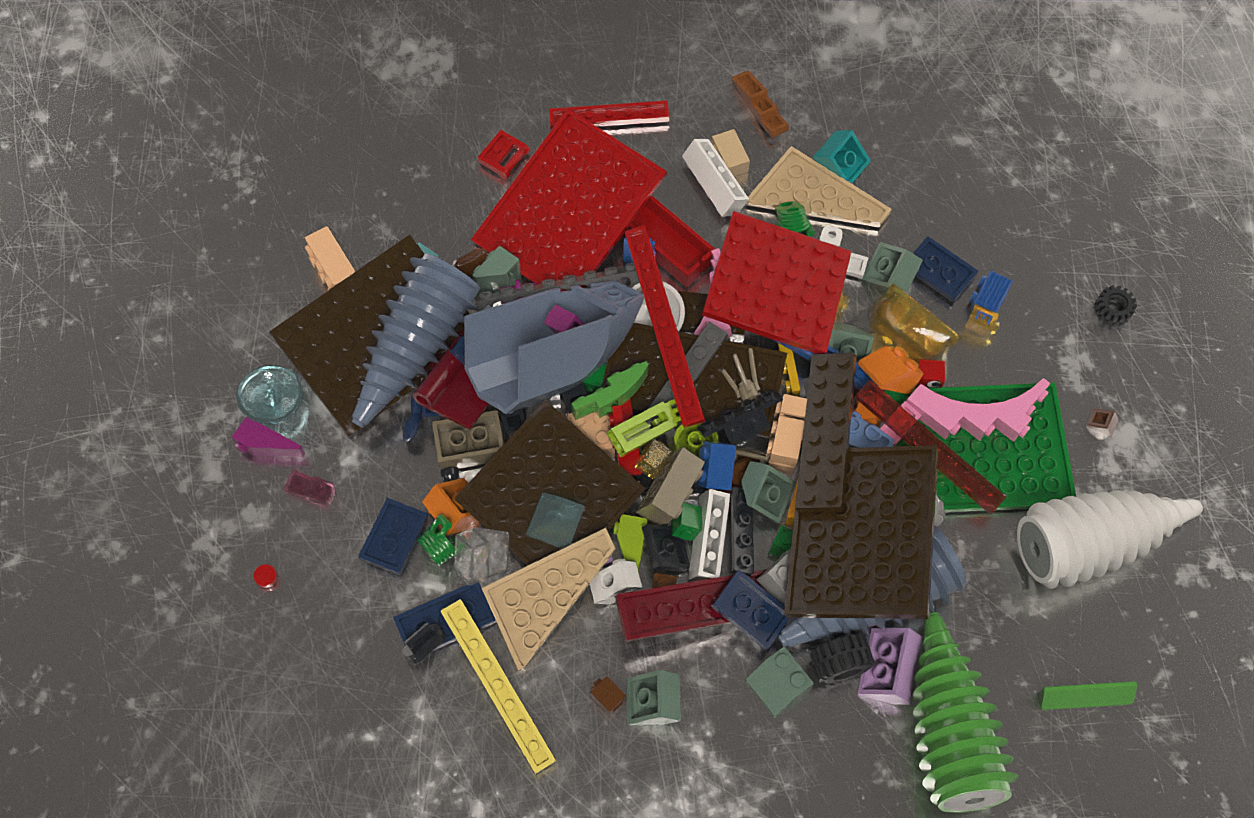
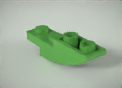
(619, 389)

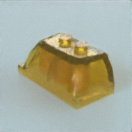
(911, 326)

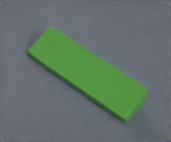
(1087, 695)

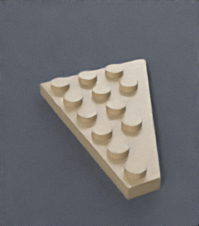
(818, 190)
(540, 595)

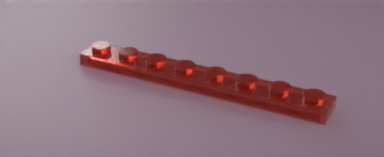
(918, 435)

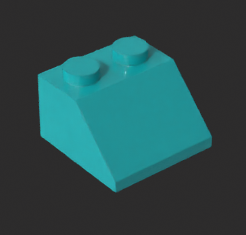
(843, 155)

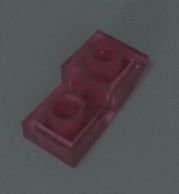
(308, 488)

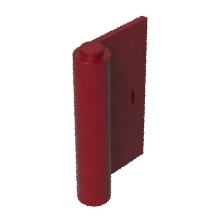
(450, 391)

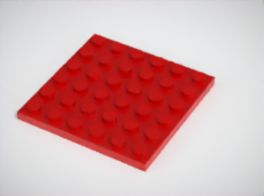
(777, 283)

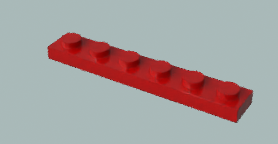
(617, 113)

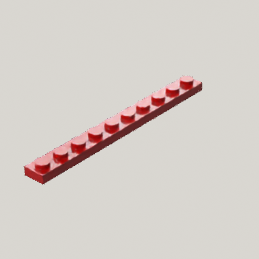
(665, 327)

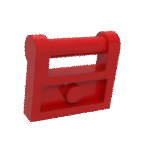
(498, 150)

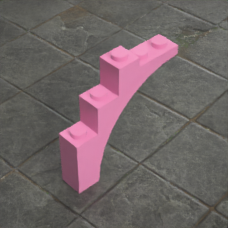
(948, 415)

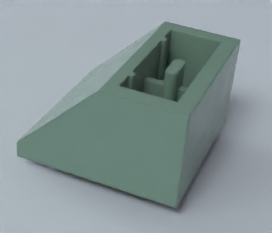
(497, 271)

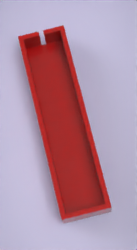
(676, 245)

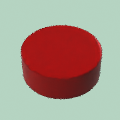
(265, 576)

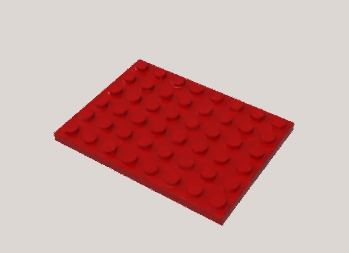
(570, 202)

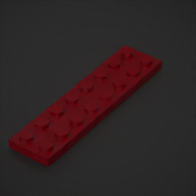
(672, 608)

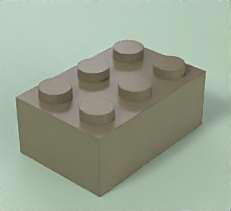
(465, 447)
(671, 487)

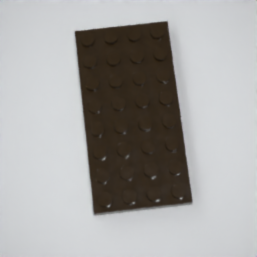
(711, 386)

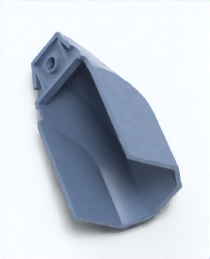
(522, 361)

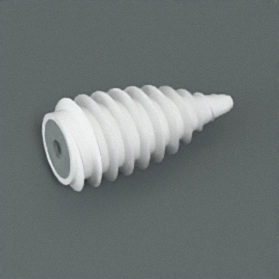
(1096, 533)

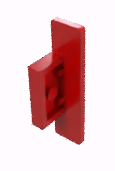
(617, 416)

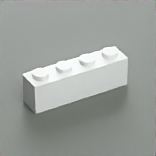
(715, 177)
(709, 543)

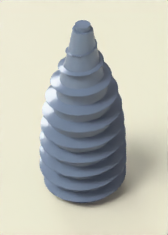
(414, 331)
(946, 578)

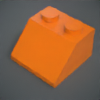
(892, 369)
(441, 501)

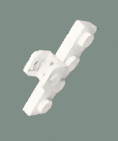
(857, 262)

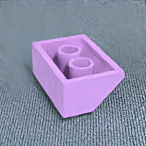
(895, 666)

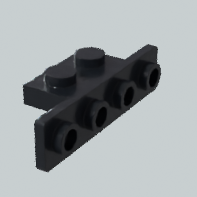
(743, 421)
(741, 533)

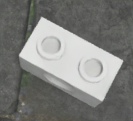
(614, 580)

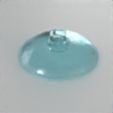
(269, 384)

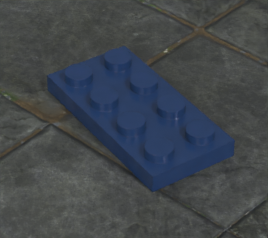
(429, 612)

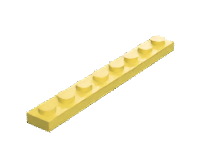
(498, 686)

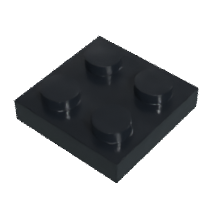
(665, 550)

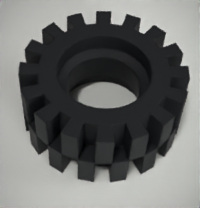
(1121, 297)

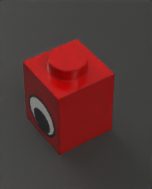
(933, 373)

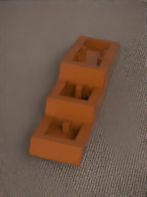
(759, 103)

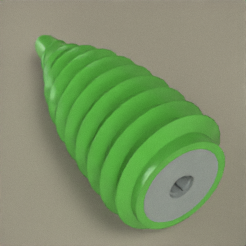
(956, 729)

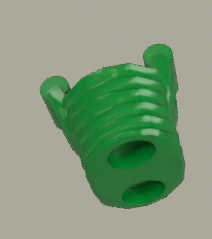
(792, 216)
(436, 543)

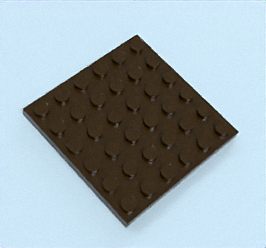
(552, 459)

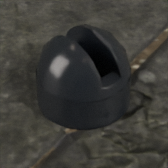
(449, 474)

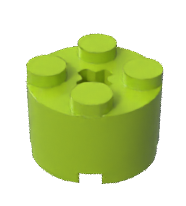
(688, 436)

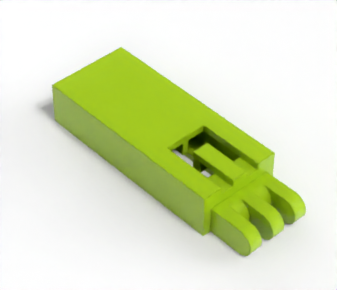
(637, 432)

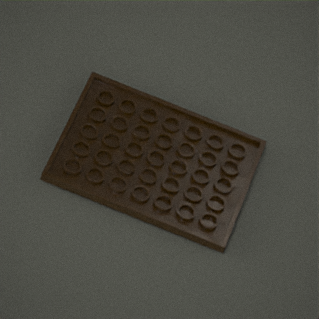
(332, 332)
(875, 551)

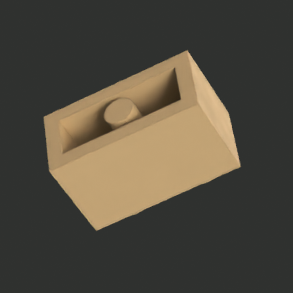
(731, 152)

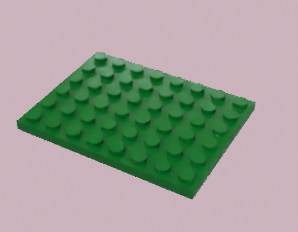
(1023, 470)

